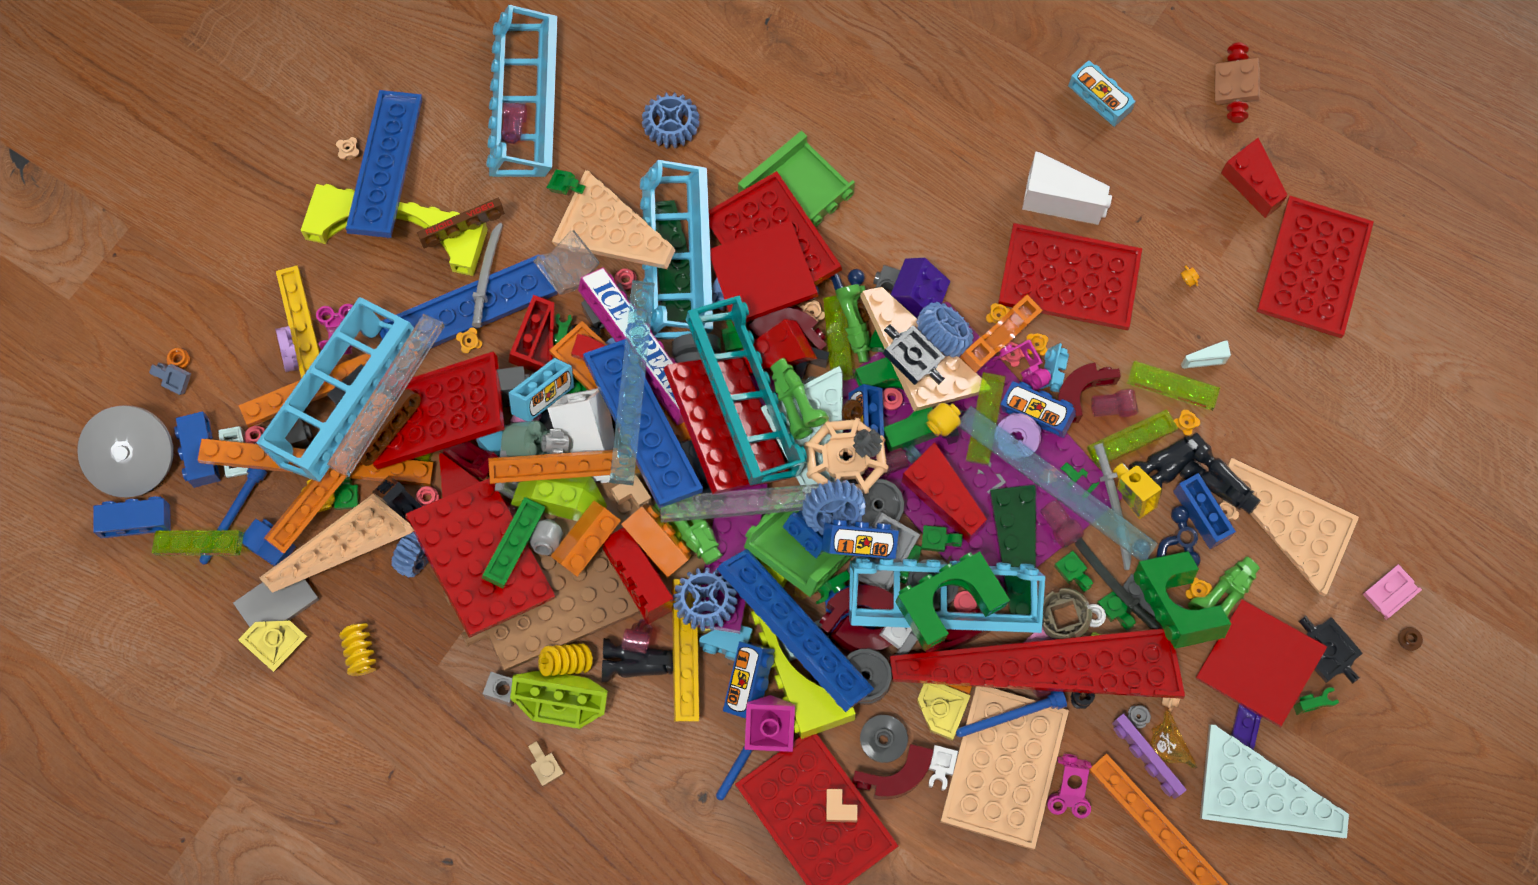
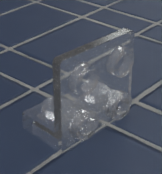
(567, 263)

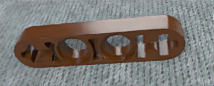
(409, 403)

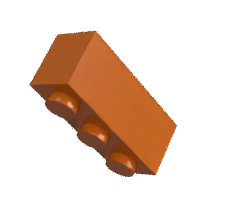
(585, 538)
(657, 539)

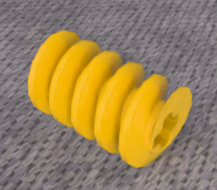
(356, 650)
(565, 659)

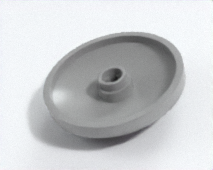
(125, 451)

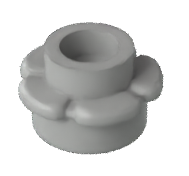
(1143, 712)

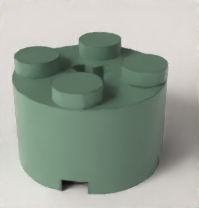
(523, 438)

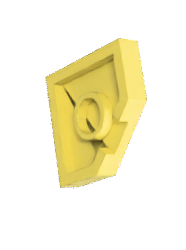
(272, 641)
(942, 708)

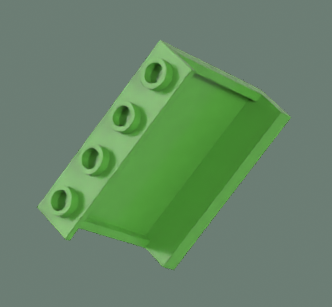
(807, 176)
(788, 557)

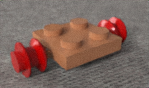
(1237, 82)

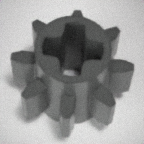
(867, 443)

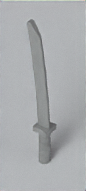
(480, 295)
(1112, 493)

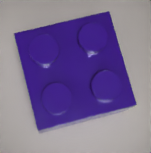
(919, 285)

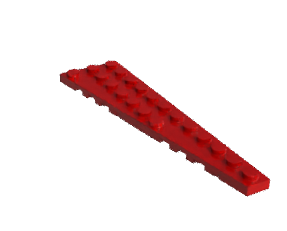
(1098, 664)

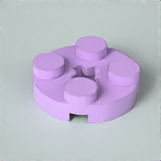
(287, 349)
(1026, 425)

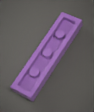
(1154, 765)

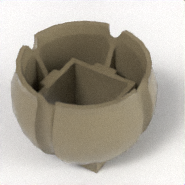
(1061, 599)

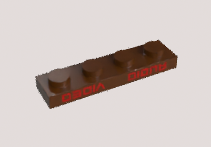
(464, 221)

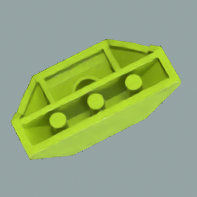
(561, 497)
(559, 698)

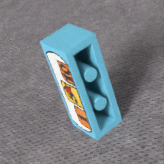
(1101, 93)
(541, 390)

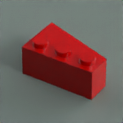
(1256, 178)
(534, 336)
(780, 342)

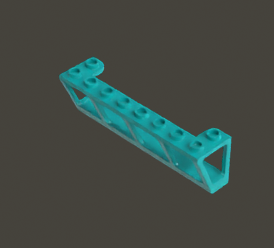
(795, 454)

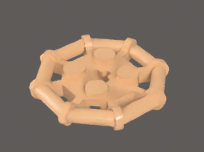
(835, 447)

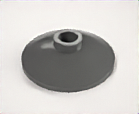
(891, 729)

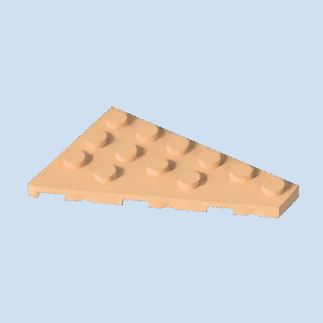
(612, 227)
(959, 380)
(1300, 524)
(355, 533)

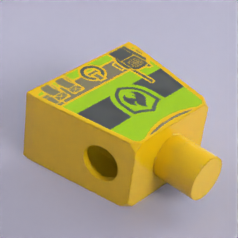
(1137, 490)

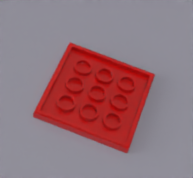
(764, 270)
(1261, 663)

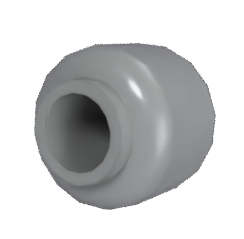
(546, 537)

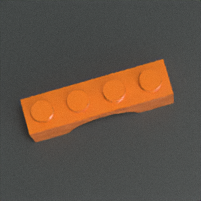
(1001, 334)

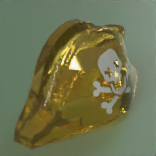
(1170, 744)

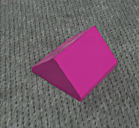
(769, 724)

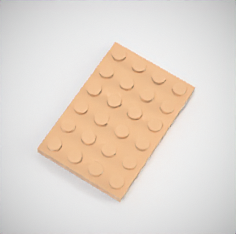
(1004, 770)

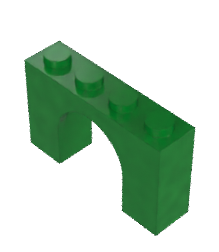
(907, 431)
(971, 574)
(1180, 625)

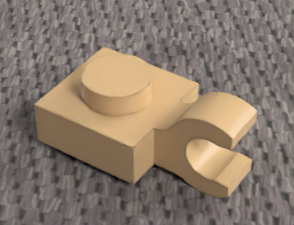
(546, 766)

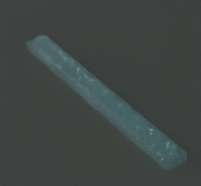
(632, 383)
(1057, 484)

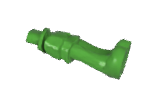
(857, 329)
(790, 387)
(699, 539)
(1234, 582)

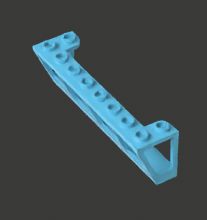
(544, 95)
(698, 242)
(315, 458)
(950, 620)

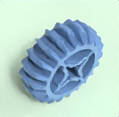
(670, 127)
(945, 329)
(831, 502)
(409, 556)
(714, 584)

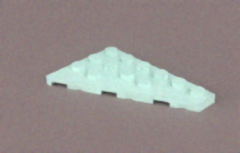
(823, 394)
(1254, 792)

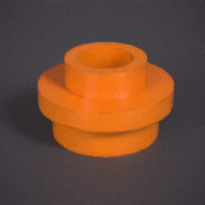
(176, 353)

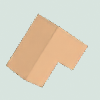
(636, 492)
(836, 811)

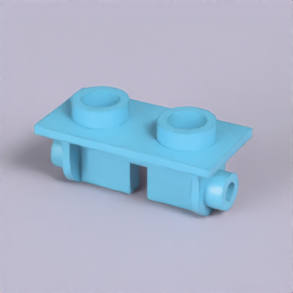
(1056, 359)

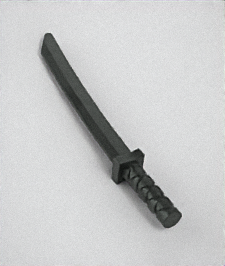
(1132, 605)

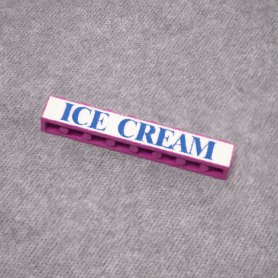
(613, 311)

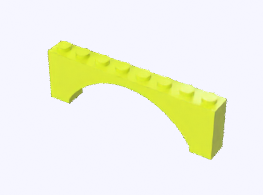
(331, 208)
(813, 705)

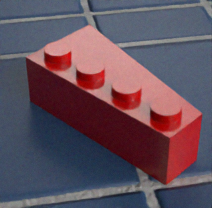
(942, 491)
(638, 576)

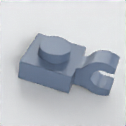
(173, 377)

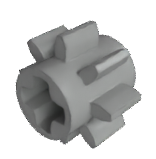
(555, 442)

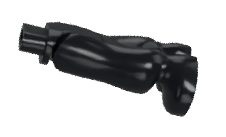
(1170, 460)
(1221, 480)
(634, 664)

